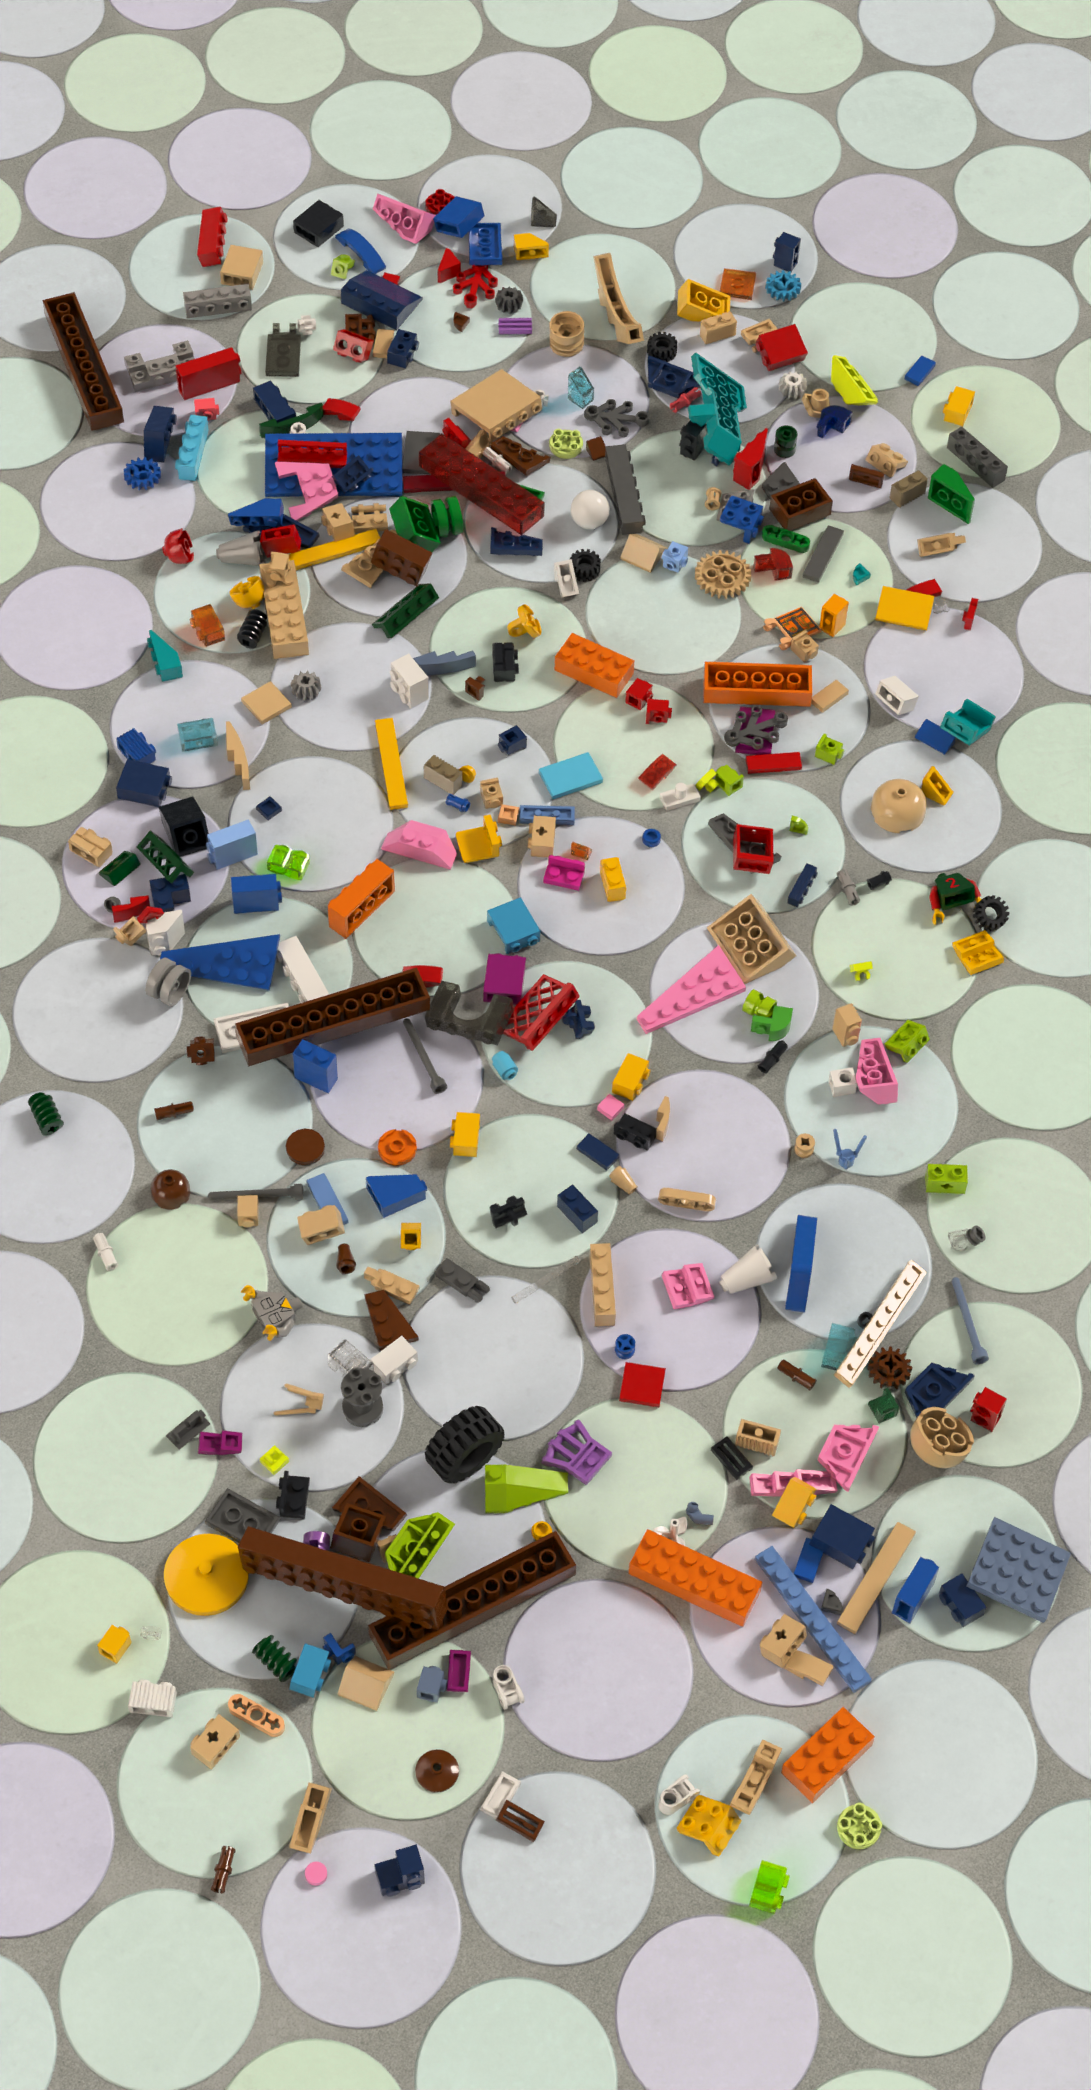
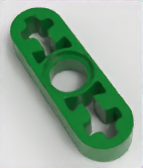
(772, 538)

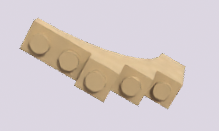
(610, 296)

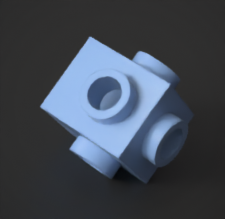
(675, 557)

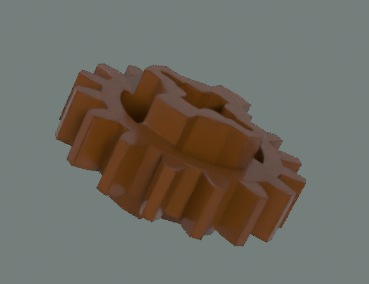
(880, 1370)

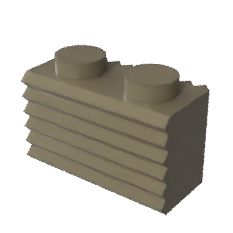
(908, 488)
(443, 774)

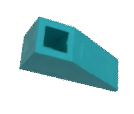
(166, 657)

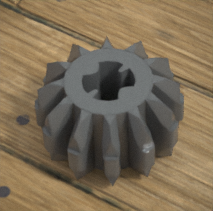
(509, 299)

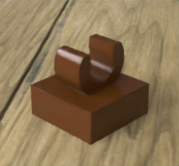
(475, 687)

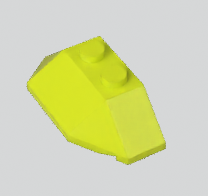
(850, 383)

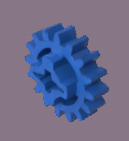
(142, 473)

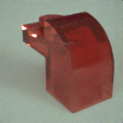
(777, 561)

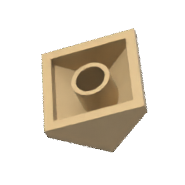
(642, 552)
(365, 1682)

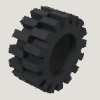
(662, 340)
(589, 558)
(982, 918)

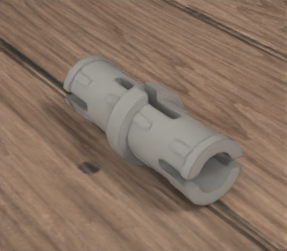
(848, 887)

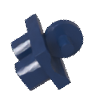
(576, 1019)

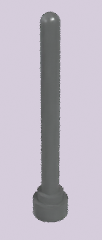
(437, 1084)
(294, 1191)

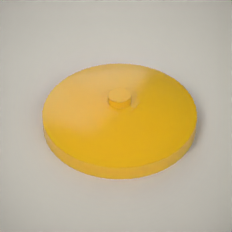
(205, 1575)

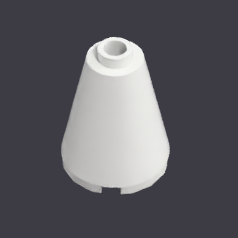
(748, 1272)

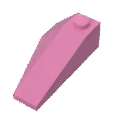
(407, 220)
(875, 1073)

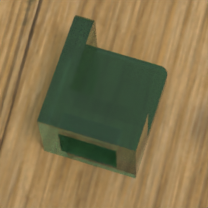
(884, 1406)

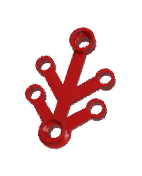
(470, 299)

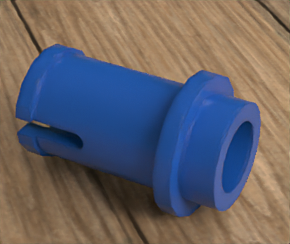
(459, 803)

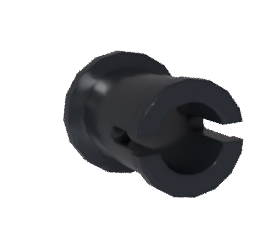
(881, 879)

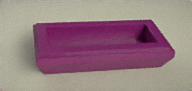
(458, 1670)

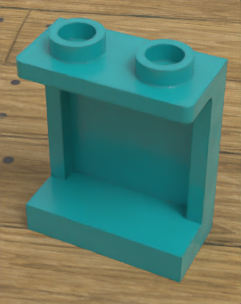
(968, 722)

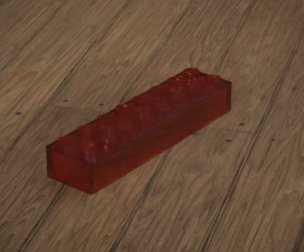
(481, 484)

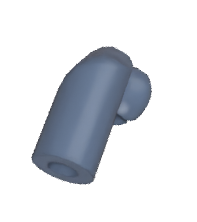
(696, 1516)

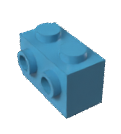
(309, 1670)

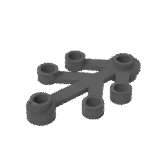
(597, 414)
(735, 736)

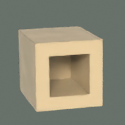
(248, 1210)

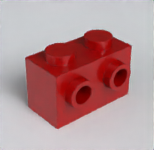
(280, 540)

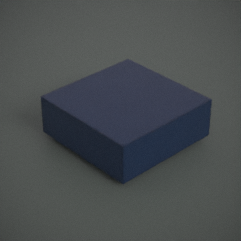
(269, 808)

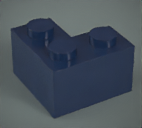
(167, 894)
(400, 1872)

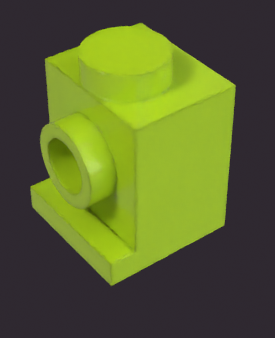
(829, 750)
(729, 779)

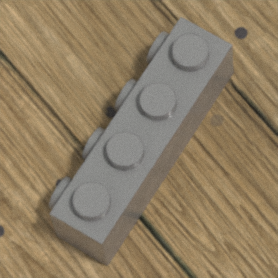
(217, 301)

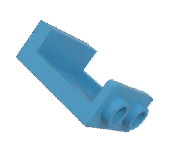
(514, 925)

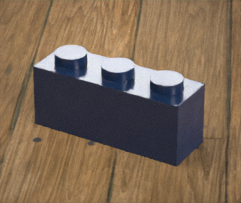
(272, 403)

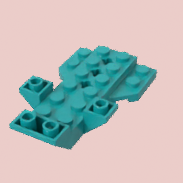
(721, 403)

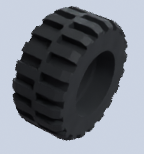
(464, 1444)

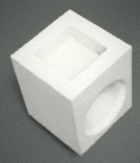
(840, 1088)

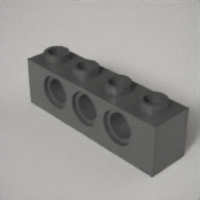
(977, 457)

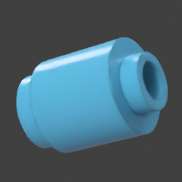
(504, 1065)

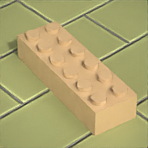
(284, 614)

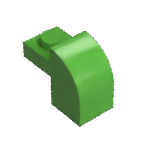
(777, 1026)

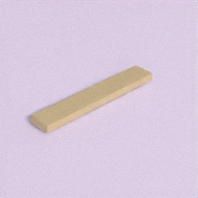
(876, 1578)

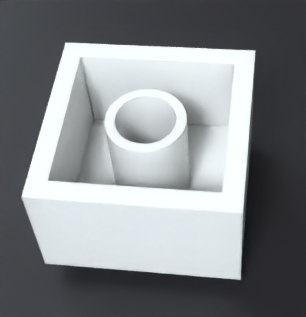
(409, 681)

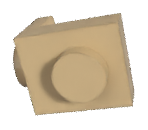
(130, 932)

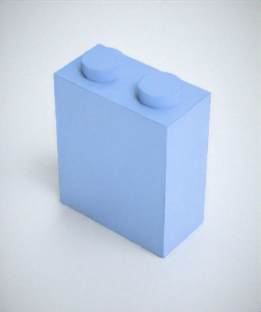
(232, 844)

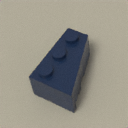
(158, 433)

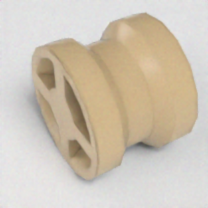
(804, 1151)

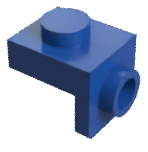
(338, 1654)

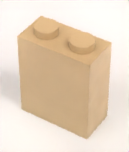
(241, 266)

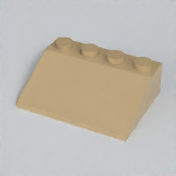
(751, 940)

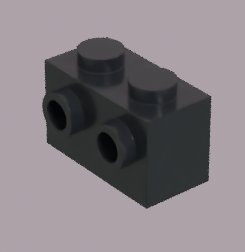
(692, 440)

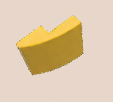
(978, 952)

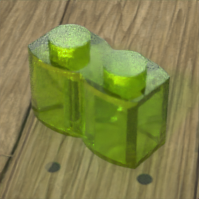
(288, 862)
(768, 1887)

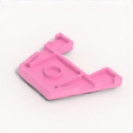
(315, 482)

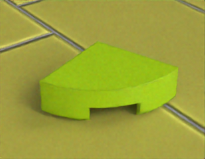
(798, 825)

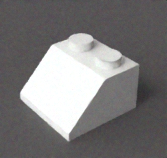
(165, 931)

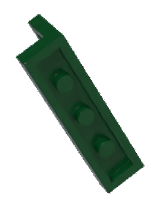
(406, 609)
(164, 852)

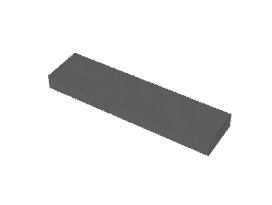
(823, 554)

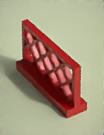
(547, 1017)

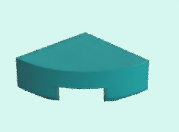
(860, 574)

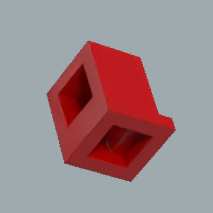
(658, 711)

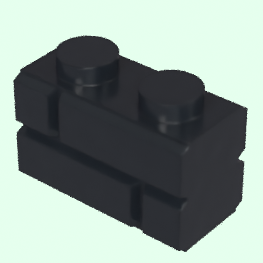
(504, 662)

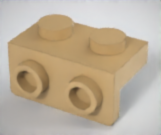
(885, 459)

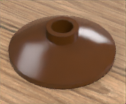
(437, 1780)

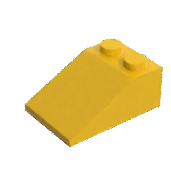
(700, 302)

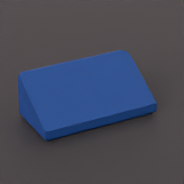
(935, 737)

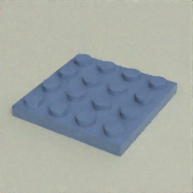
(1018, 1569)

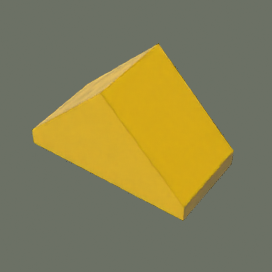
(935, 787)

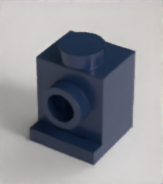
(512, 740)

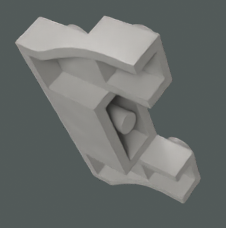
(159, 370)

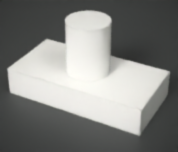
(680, 796)

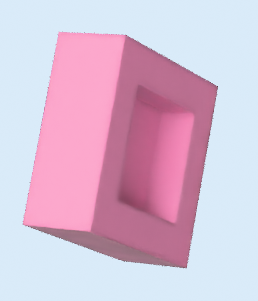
(610, 1107)

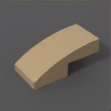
(663, 1118)
(809, 1666)

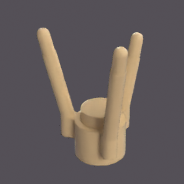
(313, 1400)

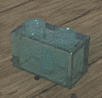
(197, 734)
(838, 1345)

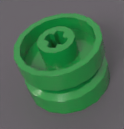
(447, 516)

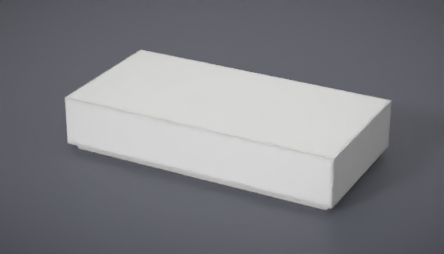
(503, 1790)

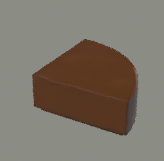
(460, 321)

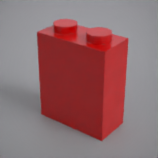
(781, 347)

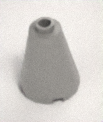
(242, 550)

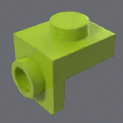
(341, 265)

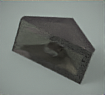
(542, 215)

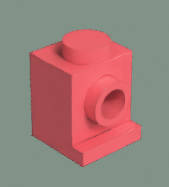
(207, 408)

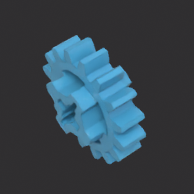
(783, 285)

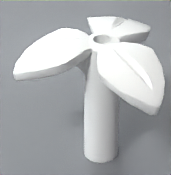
(677, 1527)

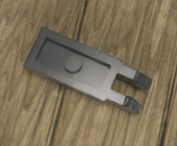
(461, 1280)

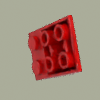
(750, 461)

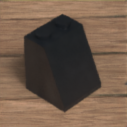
(184, 826)

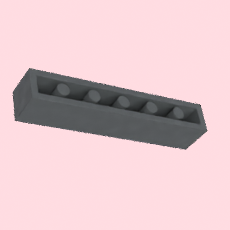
(624, 489)

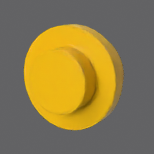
(468, 773)
(540, 1530)

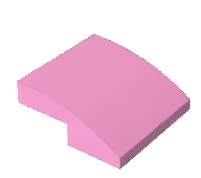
(687, 1286)

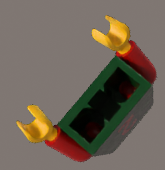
(951, 892)

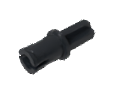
(772, 1056)

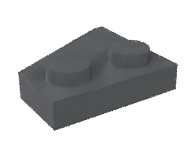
(779, 480)

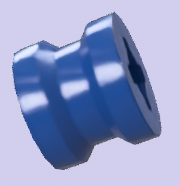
(622, 1342)

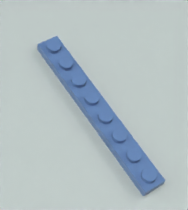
(813, 1619)

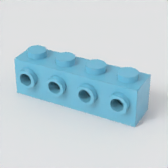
(193, 447)

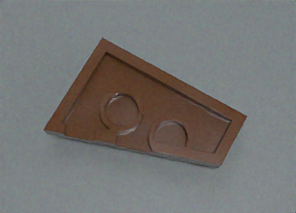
(519, 457)
(368, 1498)

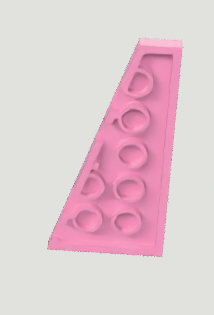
(701, 987)

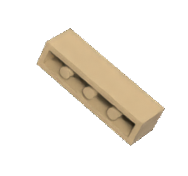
(602, 1284)

